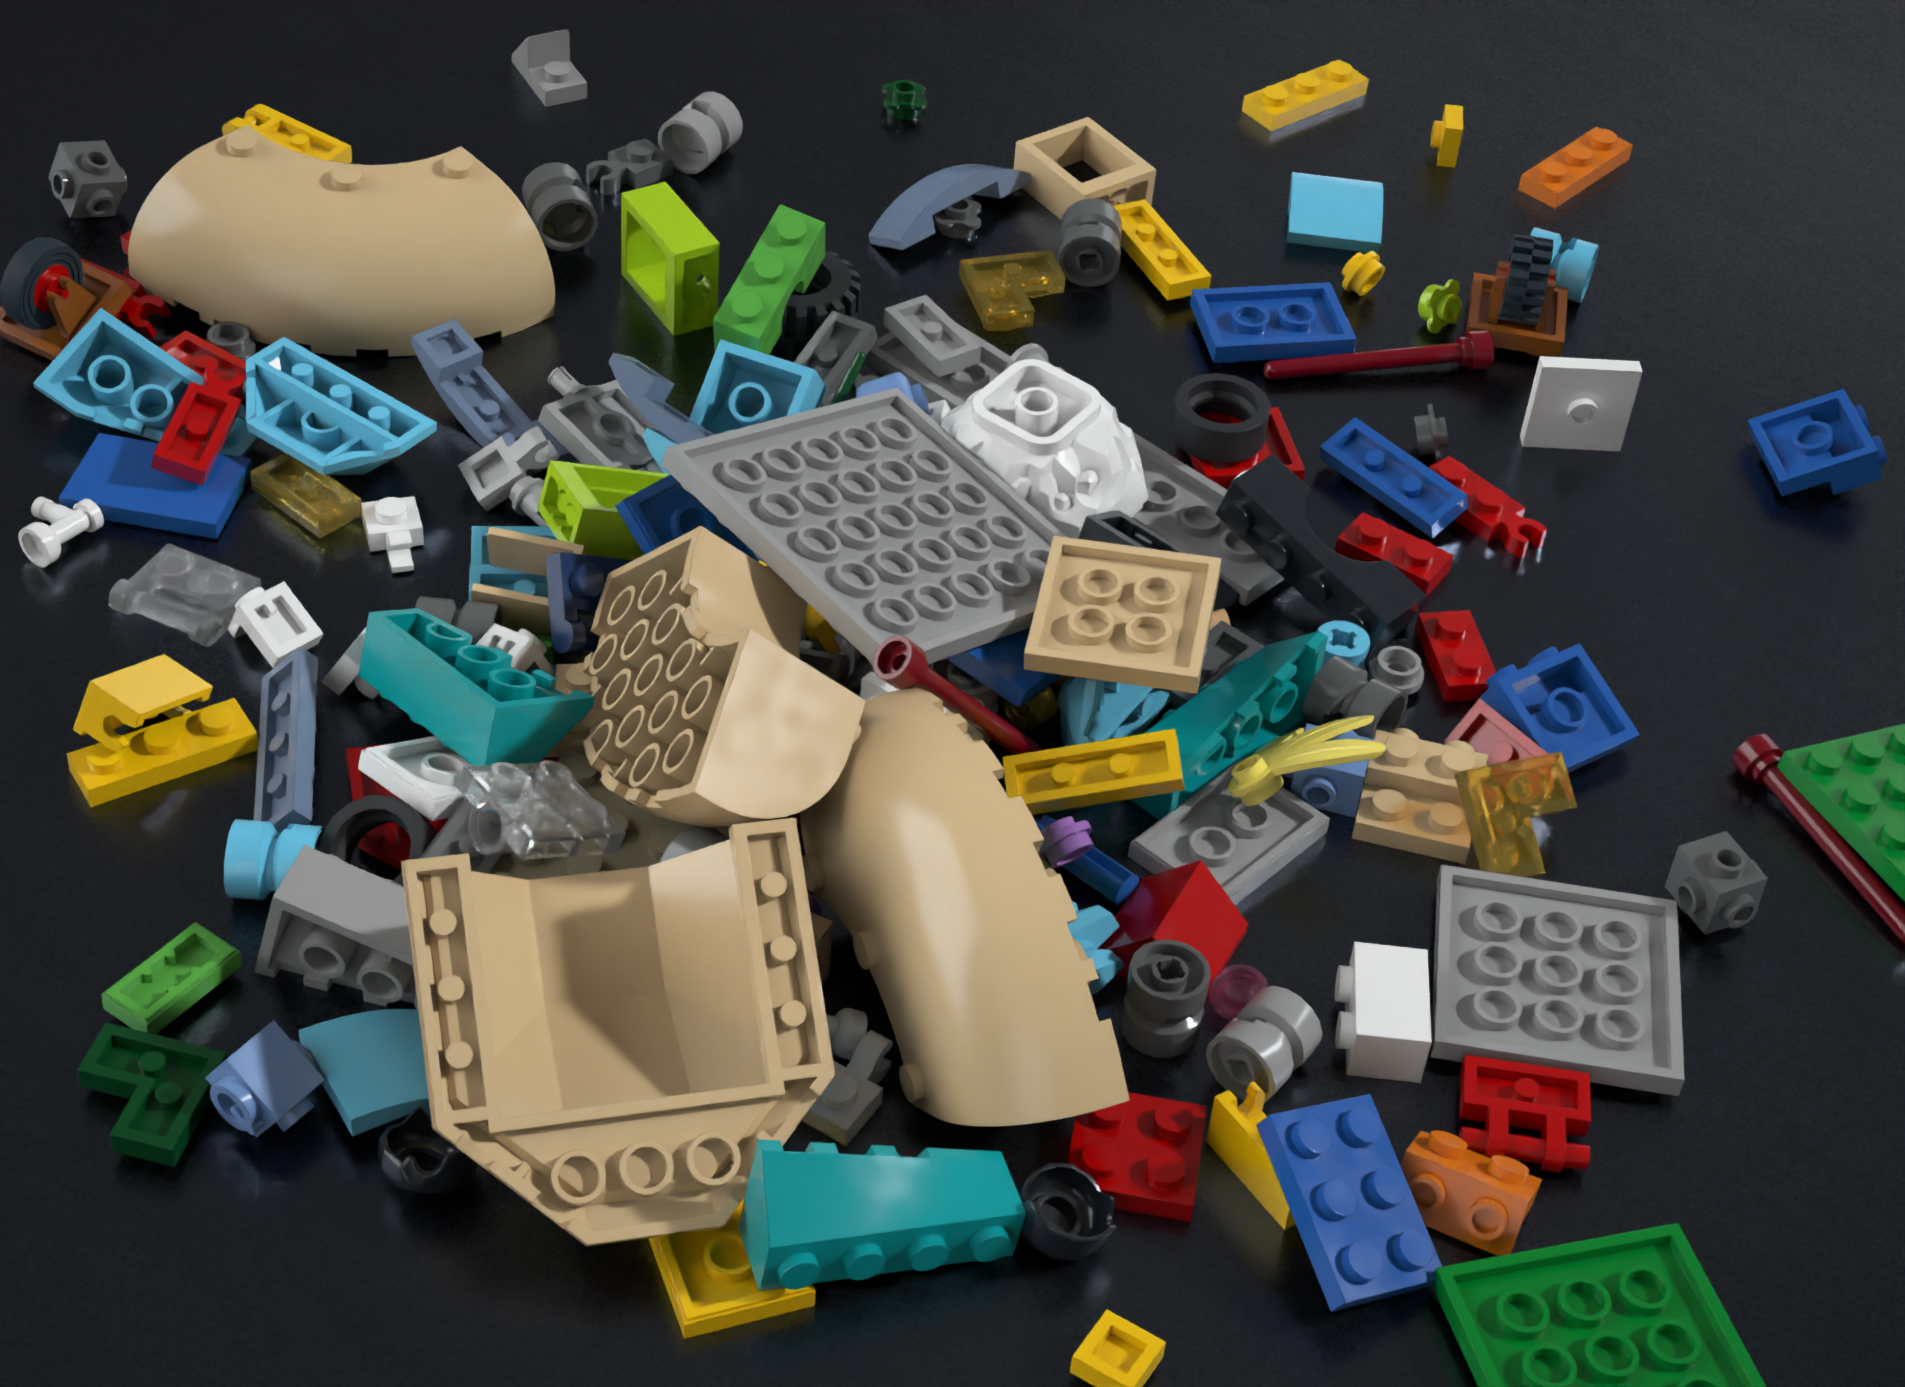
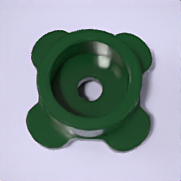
(904, 99)

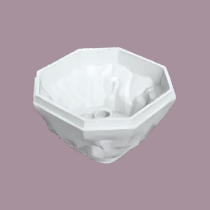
(1052, 444)

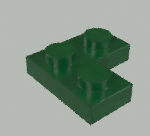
(163, 1086)

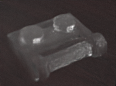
(184, 593)

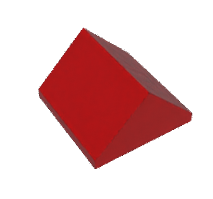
(1182, 907)

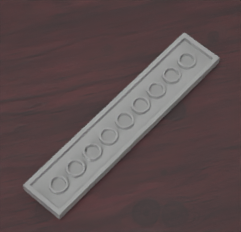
(1180, 498)

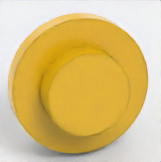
(1362, 272)

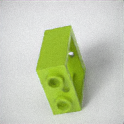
(666, 254)
(581, 507)

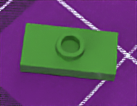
(171, 980)

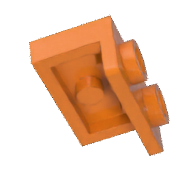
(1468, 1192)

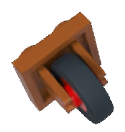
(53, 296)

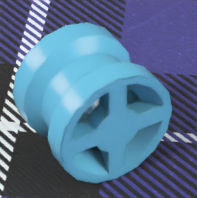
(1345, 640)

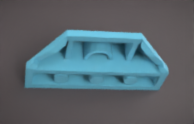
(326, 413)
(1106, 709)

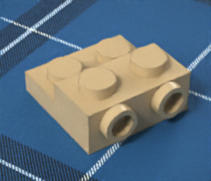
(1414, 797)

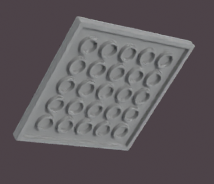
(877, 522)

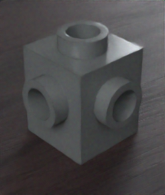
(87, 179)
(1716, 883)

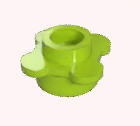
(1440, 305)

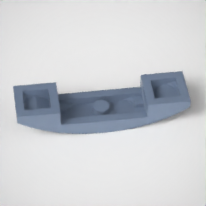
(910, 215)
(470, 392)
(648, 394)

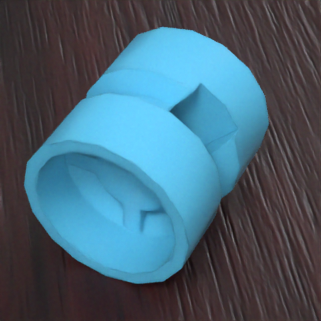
(1572, 263)
(261, 856)

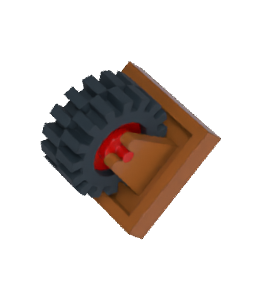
(1521, 300)

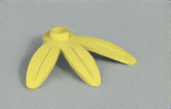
(1260, 774)

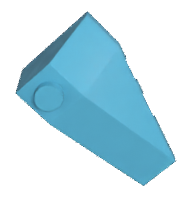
(126, 383)

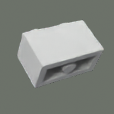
(1385, 1012)

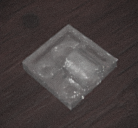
(535, 812)

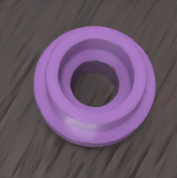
(1065, 841)

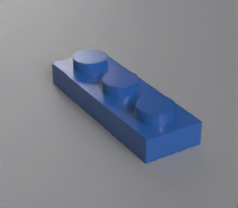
(1394, 477)

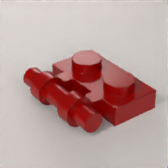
(1527, 1098)

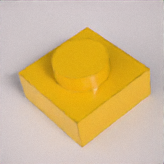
(1447, 135)
(1117, 1354)

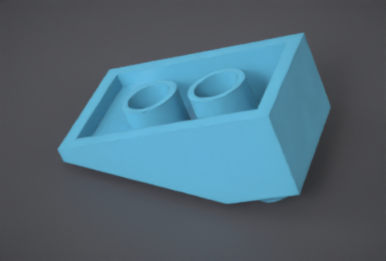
(753, 388)

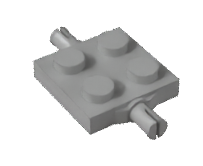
(597, 423)

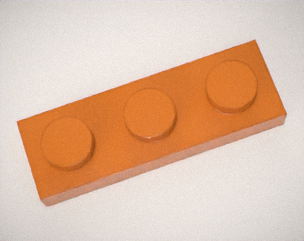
(1575, 167)

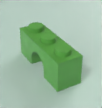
(780, 263)

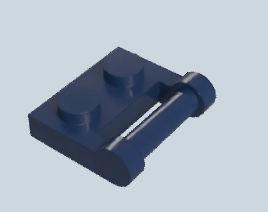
(575, 590)

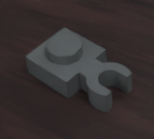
(633, 164)

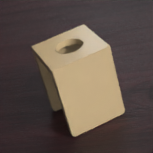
(523, 554)

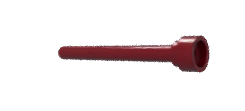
(1472, 350)
(905, 666)
(1758, 762)

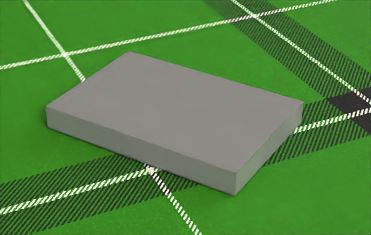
(1233, 840)

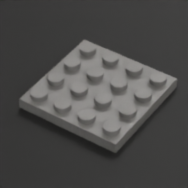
(1558, 978)

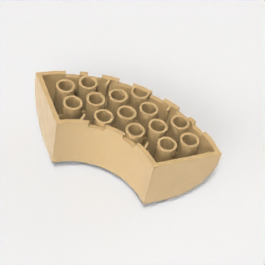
(340, 247)
(707, 692)
(959, 923)

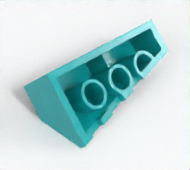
(466, 690)
(1239, 714)
(874, 1213)

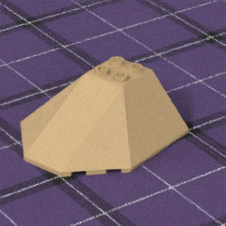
(622, 1027)

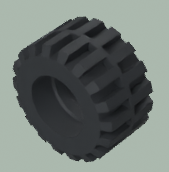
(831, 288)

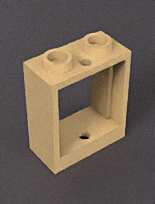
(1123, 172)

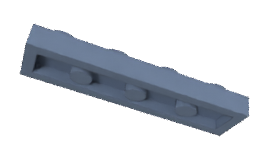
(287, 742)

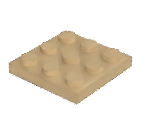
(1123, 614)

